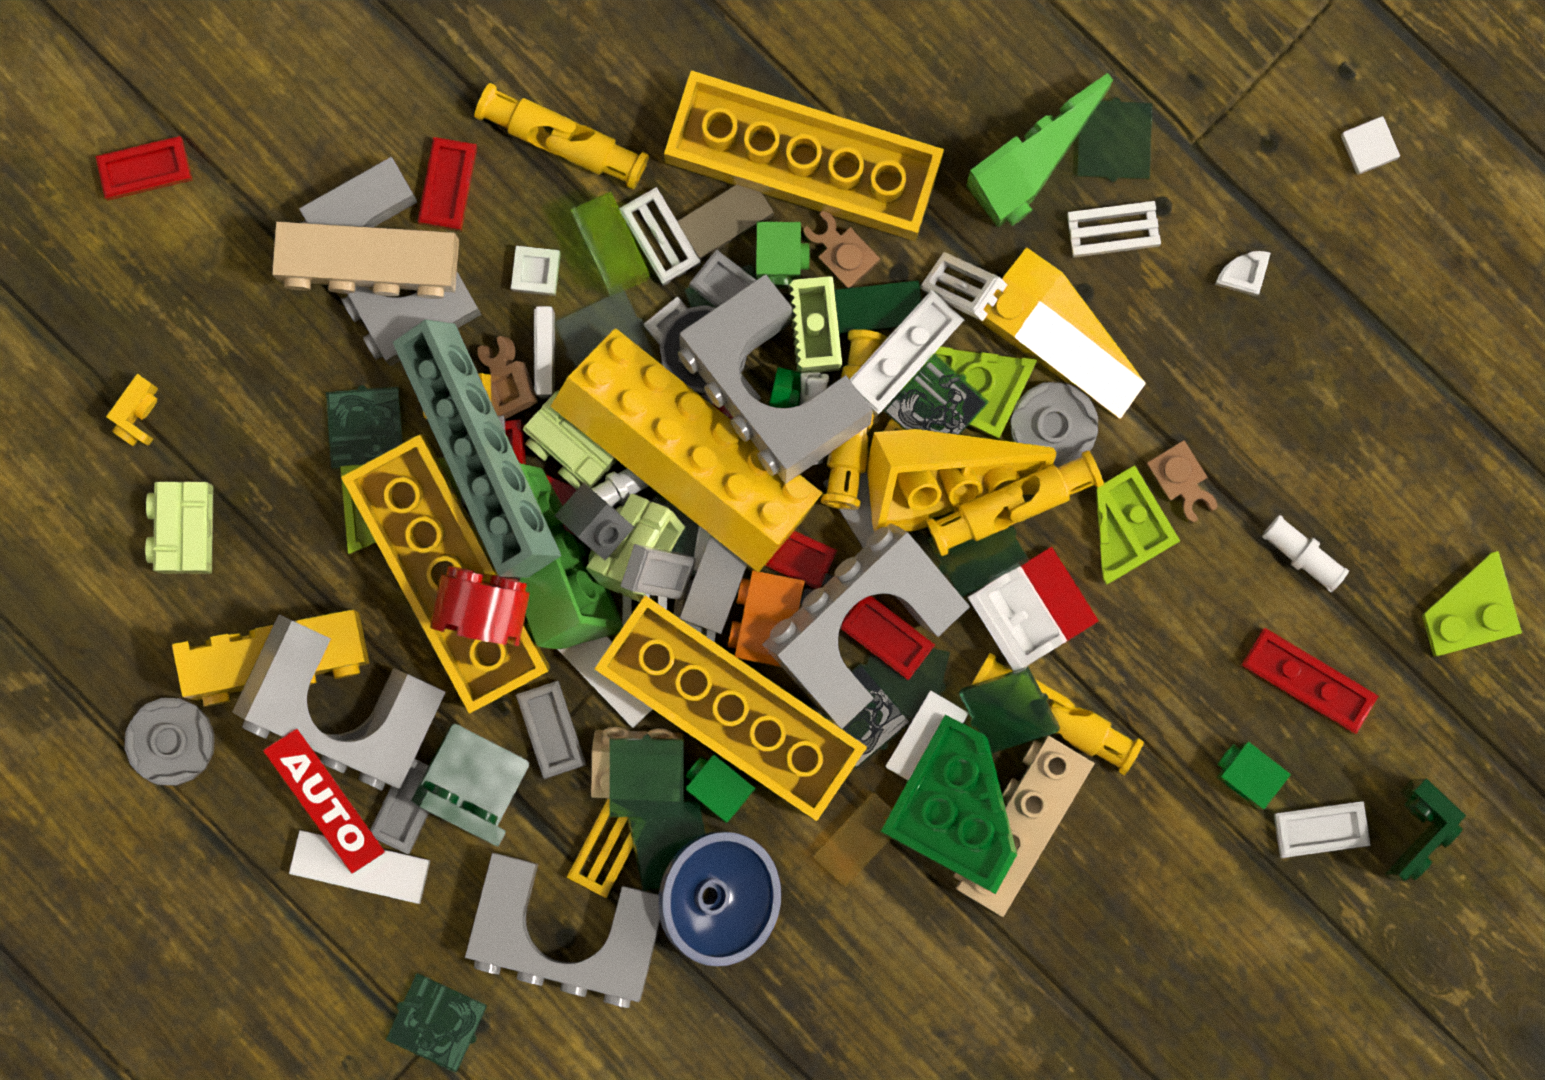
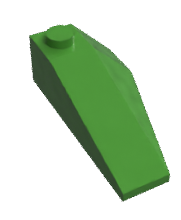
(1018, 170)
(564, 598)

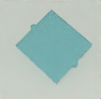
(592, 324)

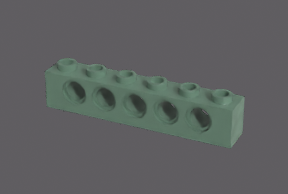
(476, 449)

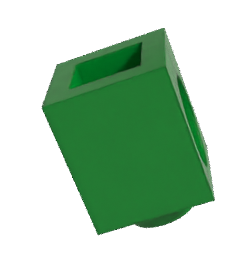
(1251, 774)
(718, 787)

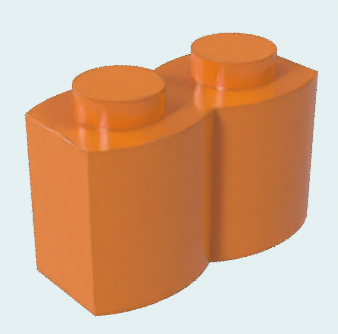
(767, 602)

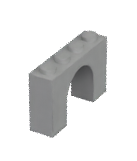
(366, 203)
(786, 437)
(809, 639)
(378, 748)
(503, 939)

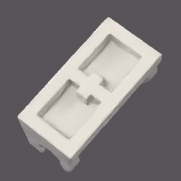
(1017, 619)

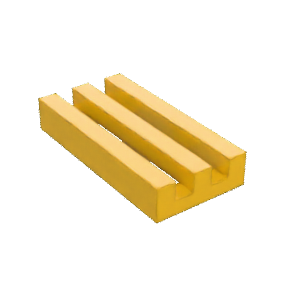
(589, 882)

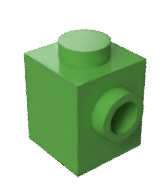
(781, 252)

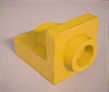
(134, 403)

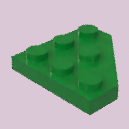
(956, 808)

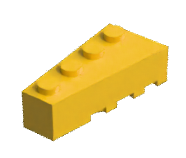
(227, 660)

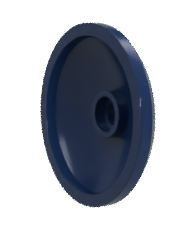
(740, 902)

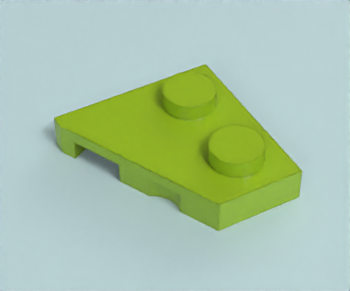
(1130, 525)
(1473, 610)

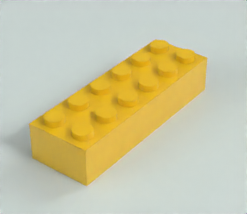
(803, 155)
(683, 449)
(420, 535)
(730, 708)

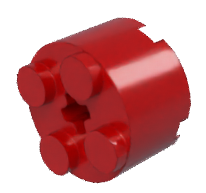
(480, 608)

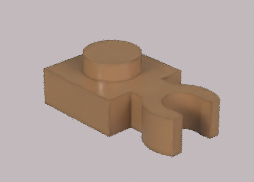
(845, 254)
(510, 380)
(1178, 474)

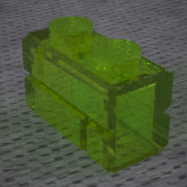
(610, 243)

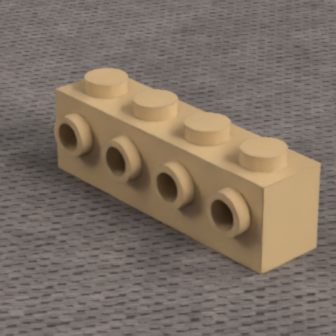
(365, 258)
(1034, 812)

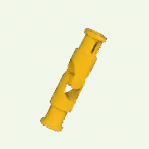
(568, 139)
(850, 458)
(987, 513)
(1077, 725)

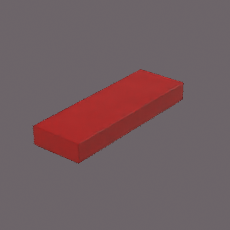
(1309, 681)

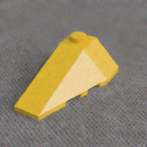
(1054, 325)
(932, 473)

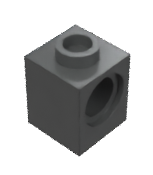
(594, 521)

